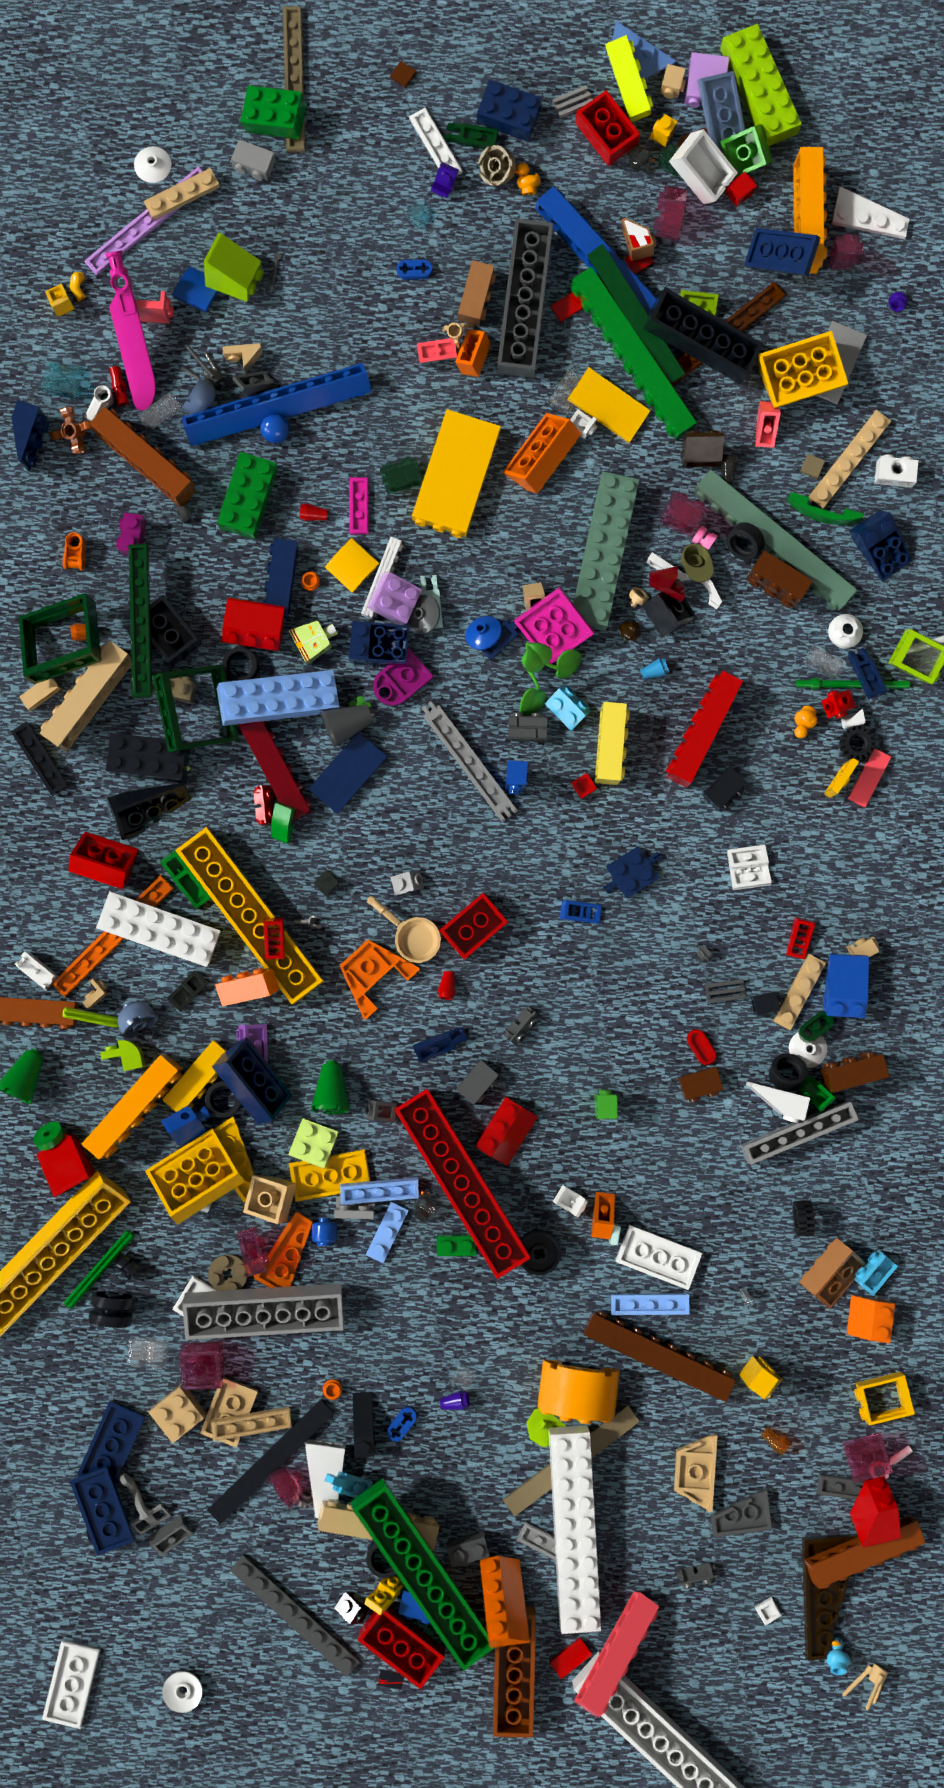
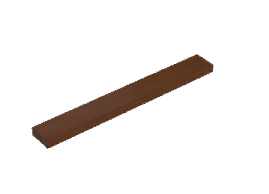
(741, 320)

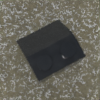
(668, 613)

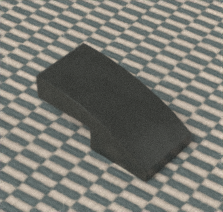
(187, 991)

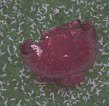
(287, 1485)

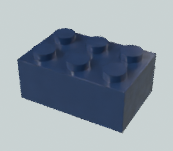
(509, 110)

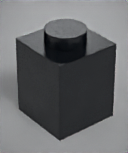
(765, 1003)

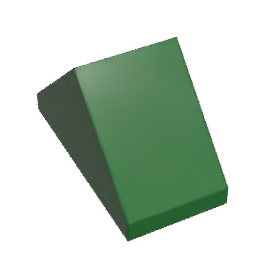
(818, 1095)

